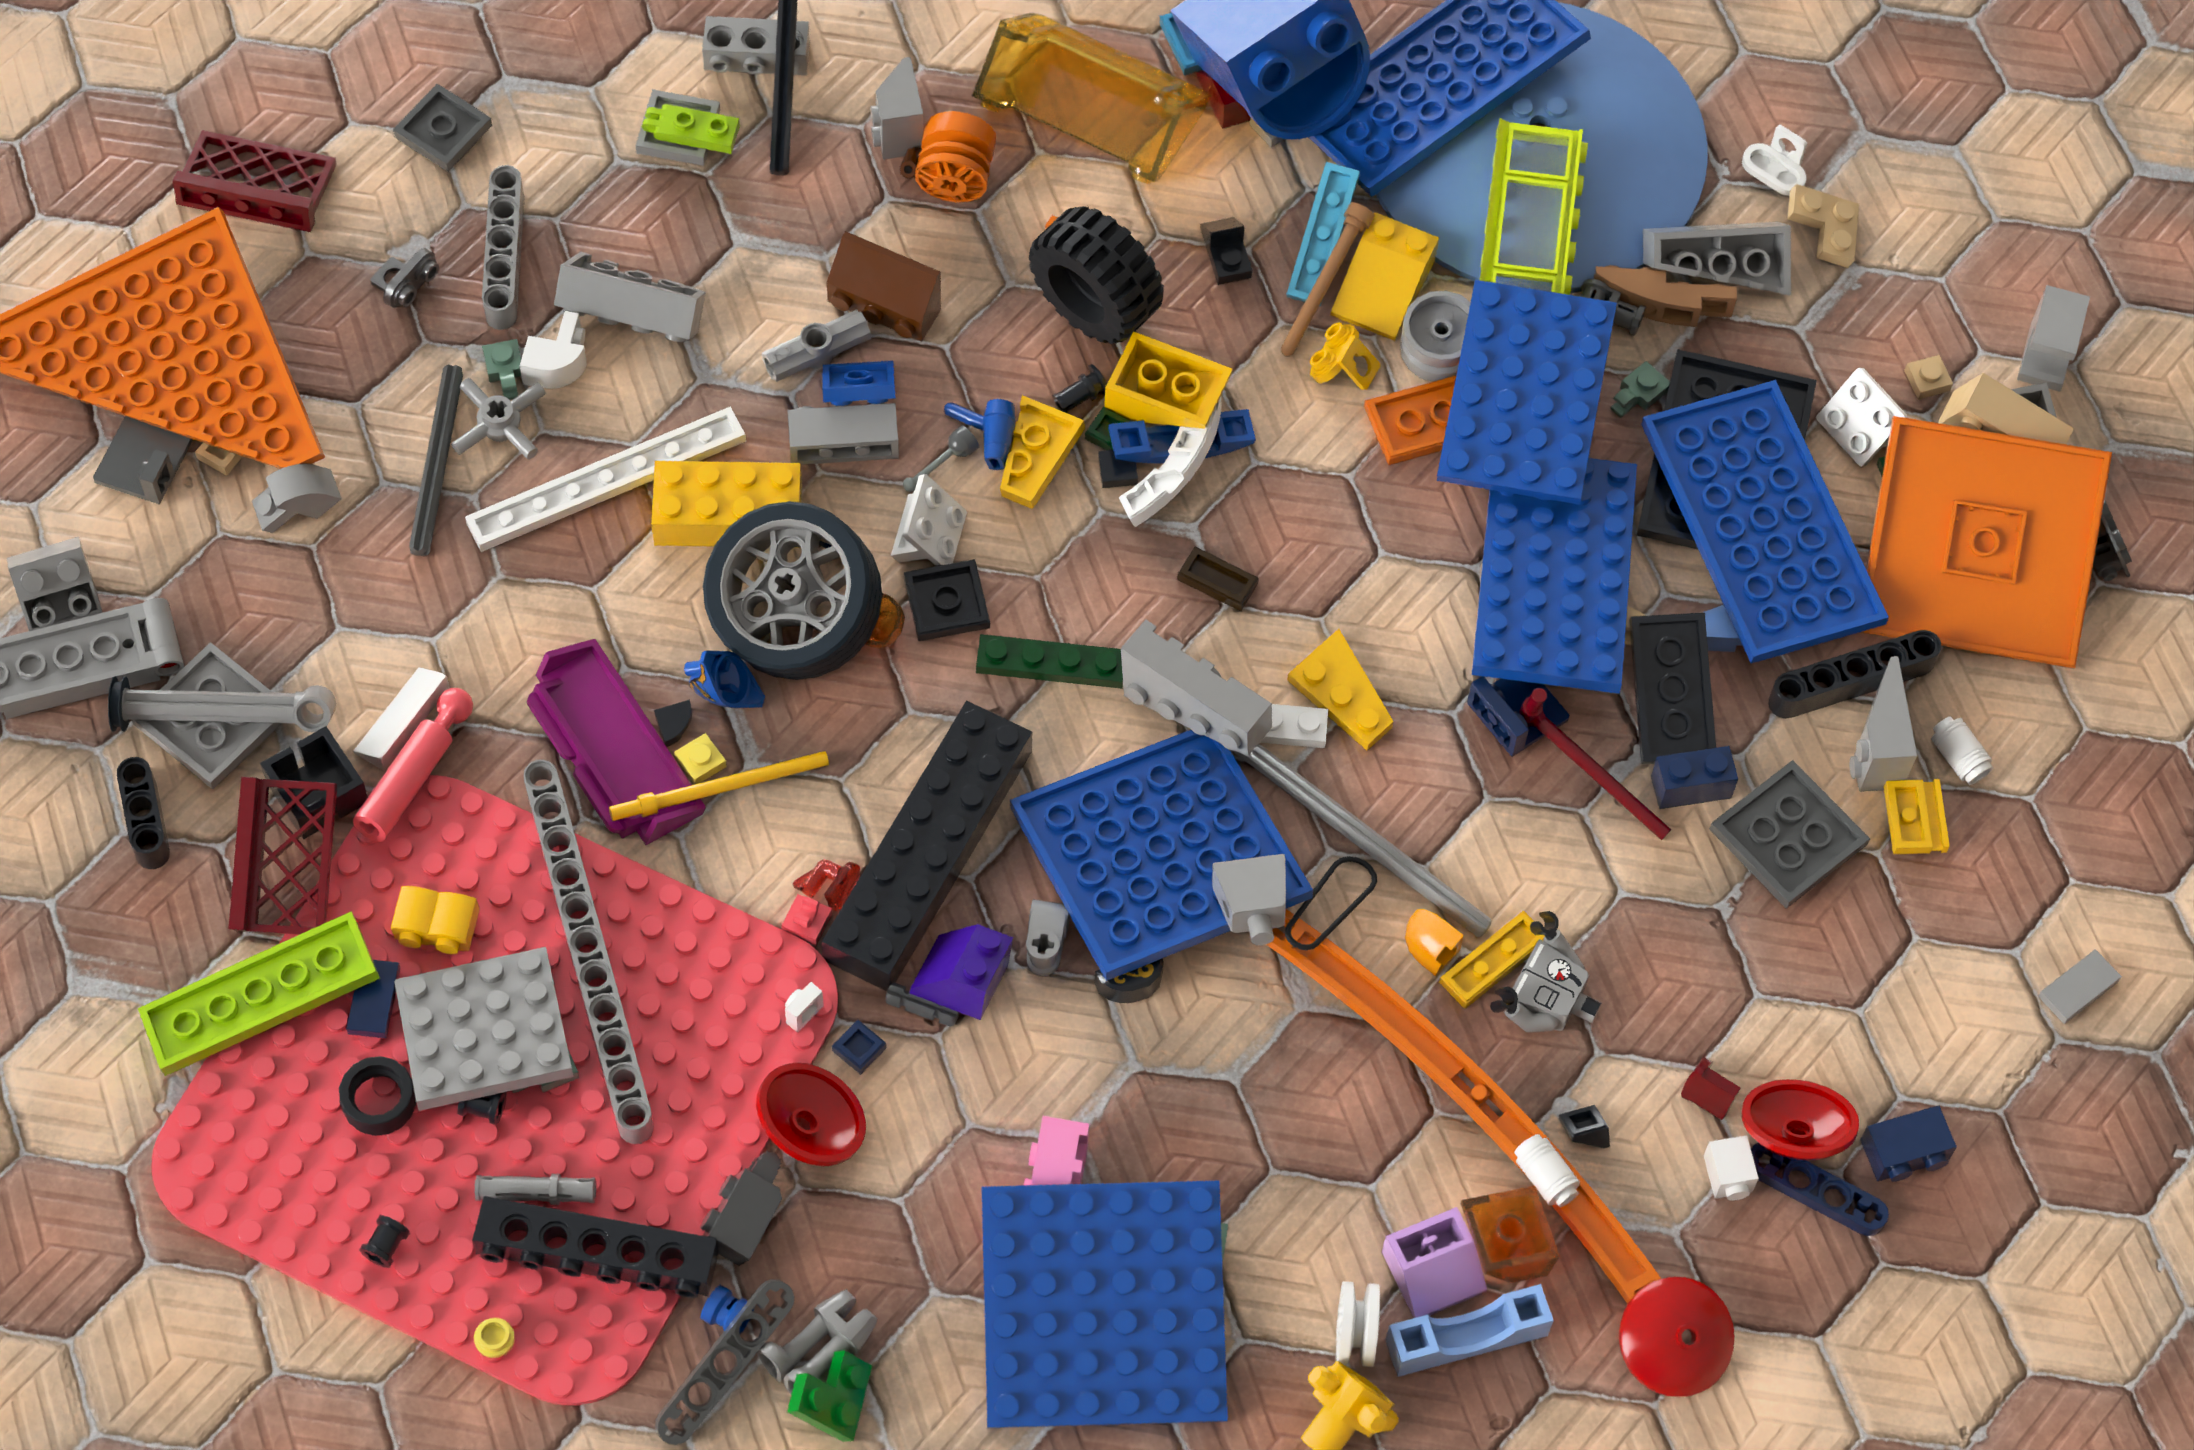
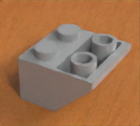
(54, 584)

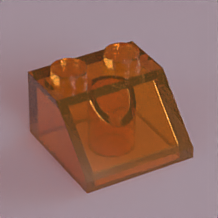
(1511, 1234)

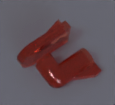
(843, 881)

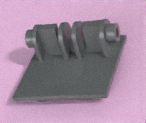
(2111, 550)

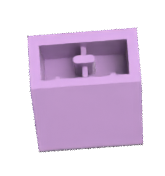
(1435, 1263)

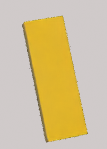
(1491, 961)

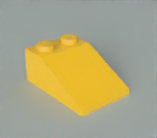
(1385, 276)
(1165, 384)

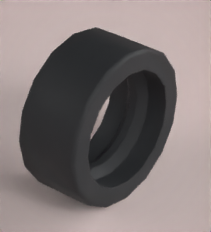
(368, 1069)

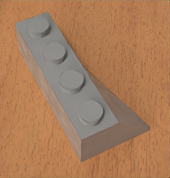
(1728, 253)
(629, 298)

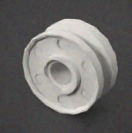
(1358, 1324)

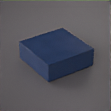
(859, 1047)

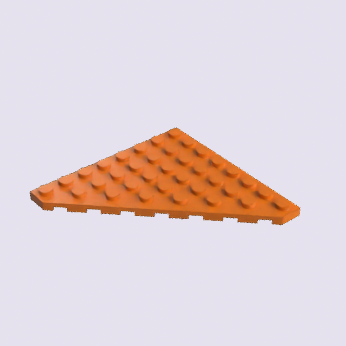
(168, 342)

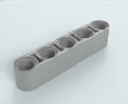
(503, 260)

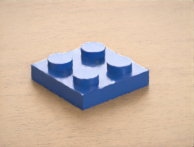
(858, 382)

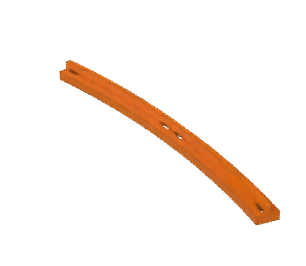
(1443, 1062)

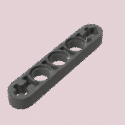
(721, 1382)

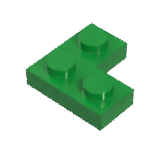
(834, 1404)

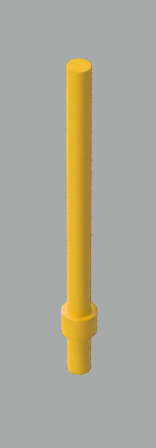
(648, 803)

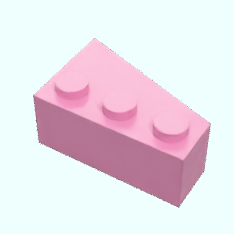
(1059, 1152)

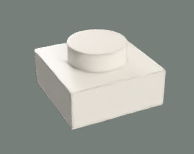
(803, 1006)

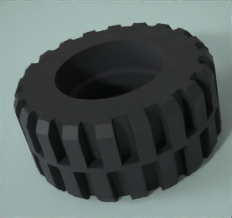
(1096, 274)

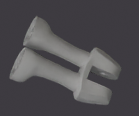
(827, 1321)

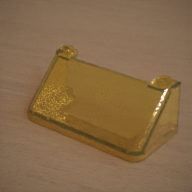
(1090, 92)

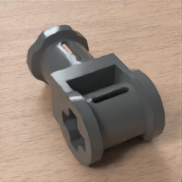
(1626, 315)

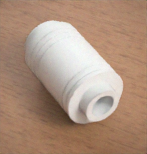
(1962, 750)
(1547, 1171)

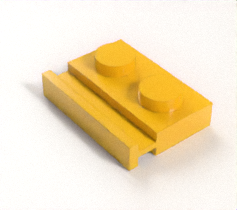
(1916, 816)

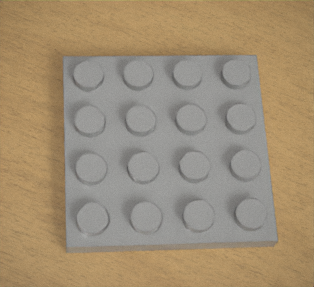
(482, 1028)

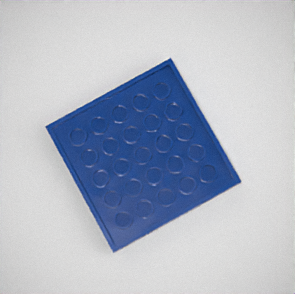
(1139, 847)
(1103, 1304)

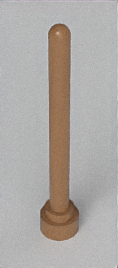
(1357, 219)

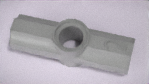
(799, 354)

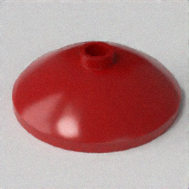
(811, 1114)
(1800, 1119)
(1653, 1336)

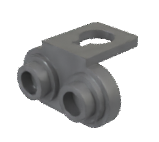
(408, 280)

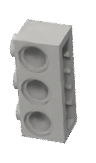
(741, 37)

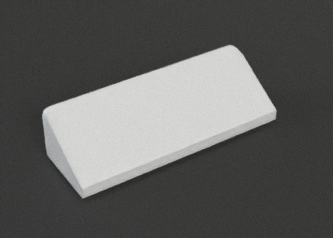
(402, 717)

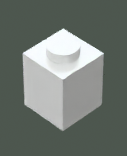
(1731, 1168)

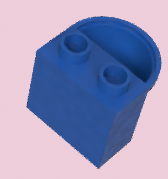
(1283, 60)

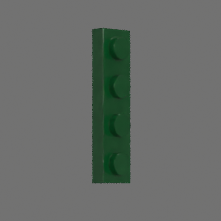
(1049, 661)

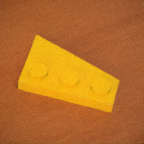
(1038, 450)
(1338, 683)

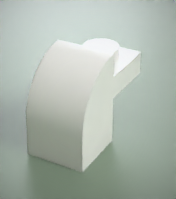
(555, 361)

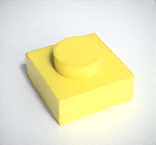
(700, 759)

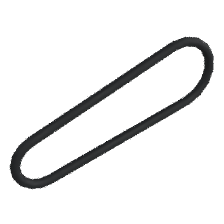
(1341, 860)

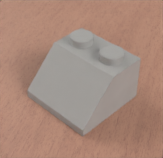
(897, 113)

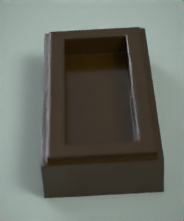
(1217, 578)

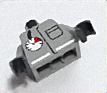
(1548, 985)

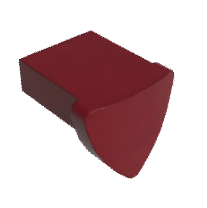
(1710, 1089)

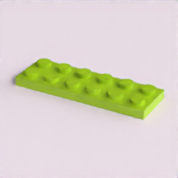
(258, 993)

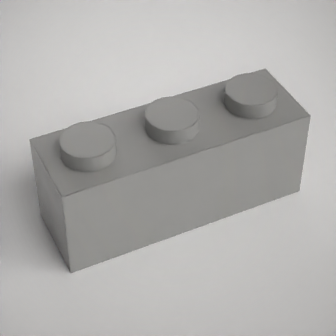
(843, 433)

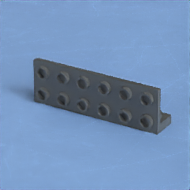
(142, 460)

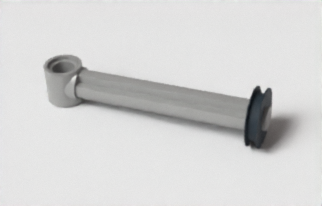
(218, 706)

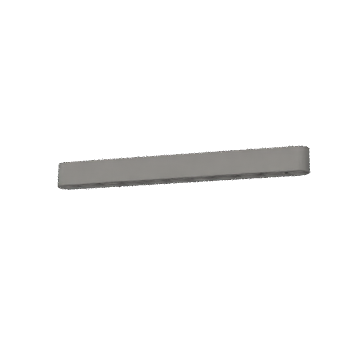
(592, 964)

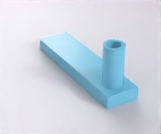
(1323, 227)

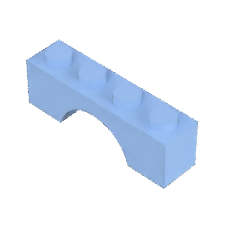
(1438, 1341)

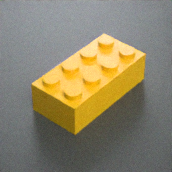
(702, 499)

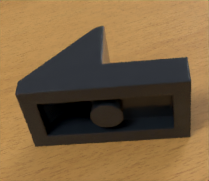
(1227, 250)

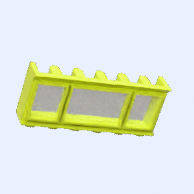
(1533, 207)

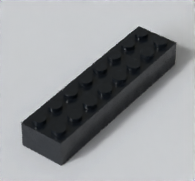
(927, 846)

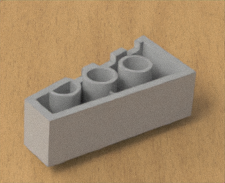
(1192, 691)

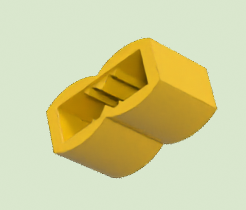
(435, 919)

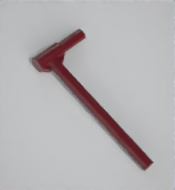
(1534, 716)

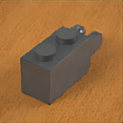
(745, 1209)

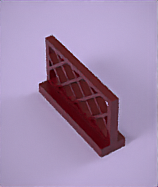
(247, 198)
(250, 853)

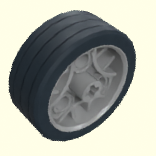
(792, 590)

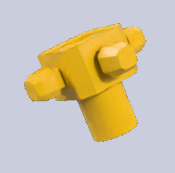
(1349, 1406)

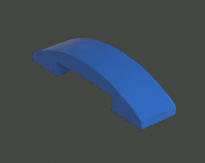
(1151, 444)

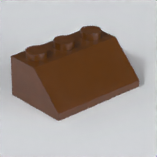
(884, 287)

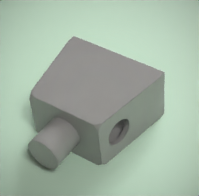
(1252, 895)

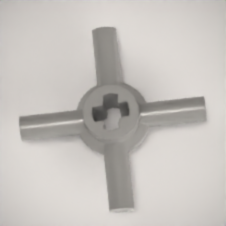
(498, 418)

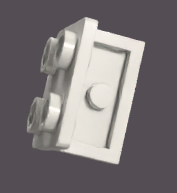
(1860, 416)
(929, 525)

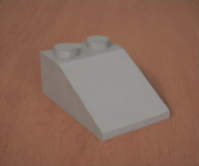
(1887, 741)

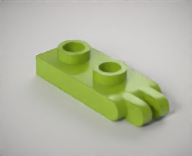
(692, 127)

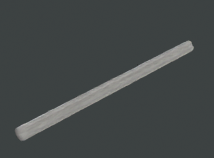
(1368, 840)

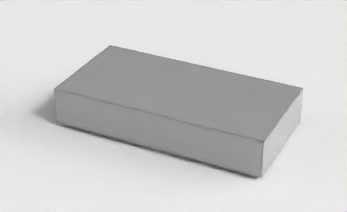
(2079, 986)

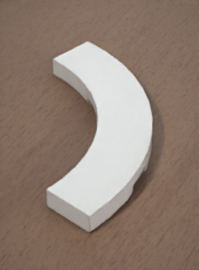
(1166, 482)

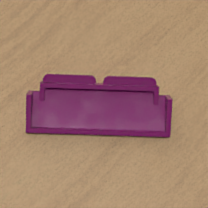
(608, 739)

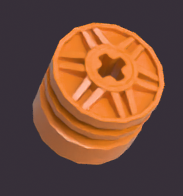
(955, 156)

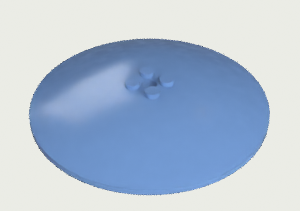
(1639, 166)

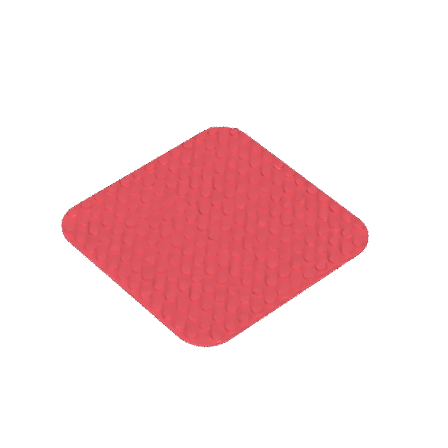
(284, 1177)

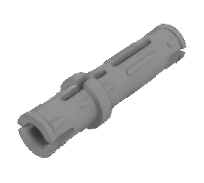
(523, 1188)

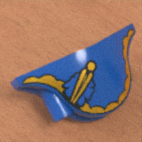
(724, 680)

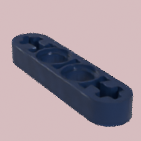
(1814, 1193)

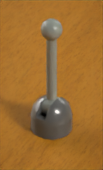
(960, 443)

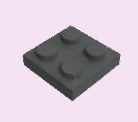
(442, 127)

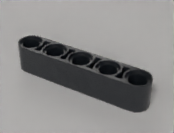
(1843, 685)

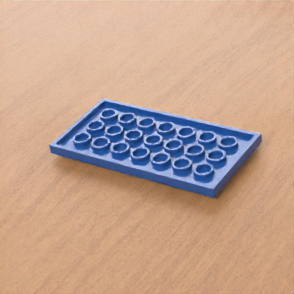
(1445, 79)
(1764, 521)
(1558, 584)

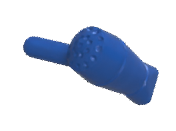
(996, 425)

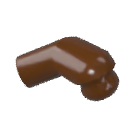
(910, 162)

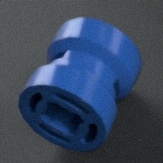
(722, 1308)

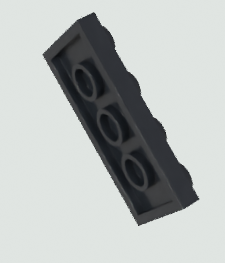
(1672, 684)

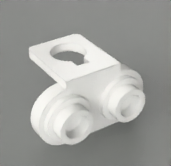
(1776, 165)

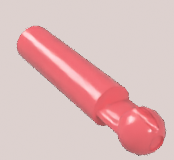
(412, 766)

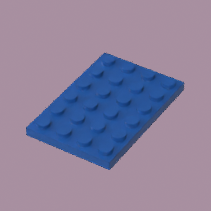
(1527, 392)

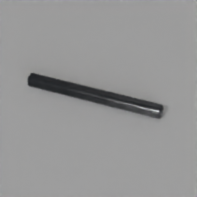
(783, 87)

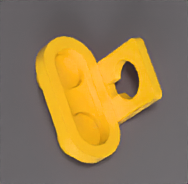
(1338, 354)

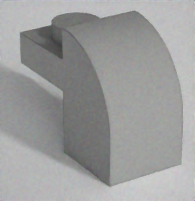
(295, 490)

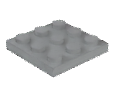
(209, 747)

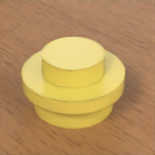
(494, 1337)

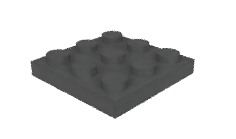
(1789, 834)

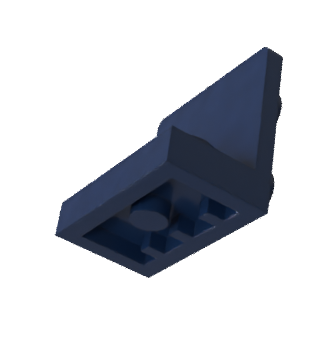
(1499, 706)

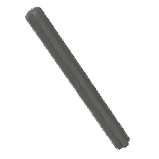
(436, 461)

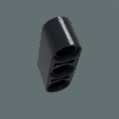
(141, 797)

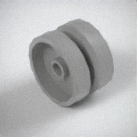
(1434, 334)

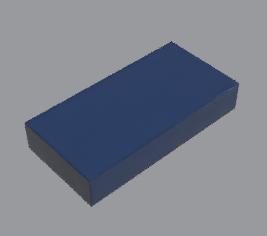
(374, 1003)

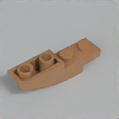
(1668, 302)

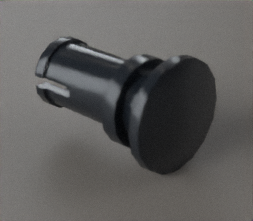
(1085, 388)

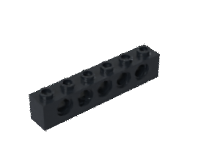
(502, 1217)

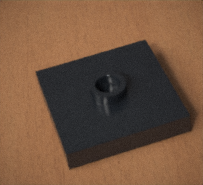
(946, 600)

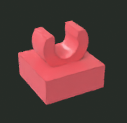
(807, 919)

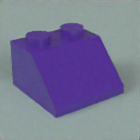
(964, 969)

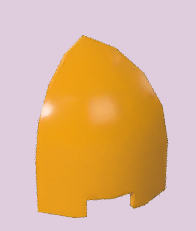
(1432, 940)

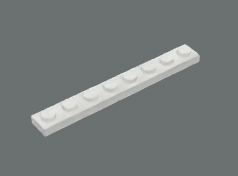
(602, 479)

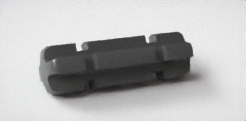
(898, 995)

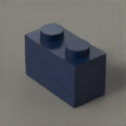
(1694, 777)
(1908, 1144)

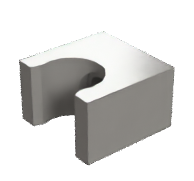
(2053, 337)

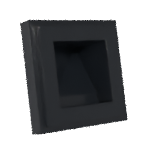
(1586, 1127)

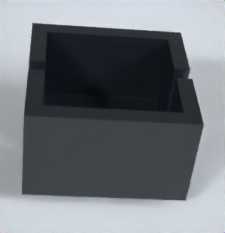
(322, 763)

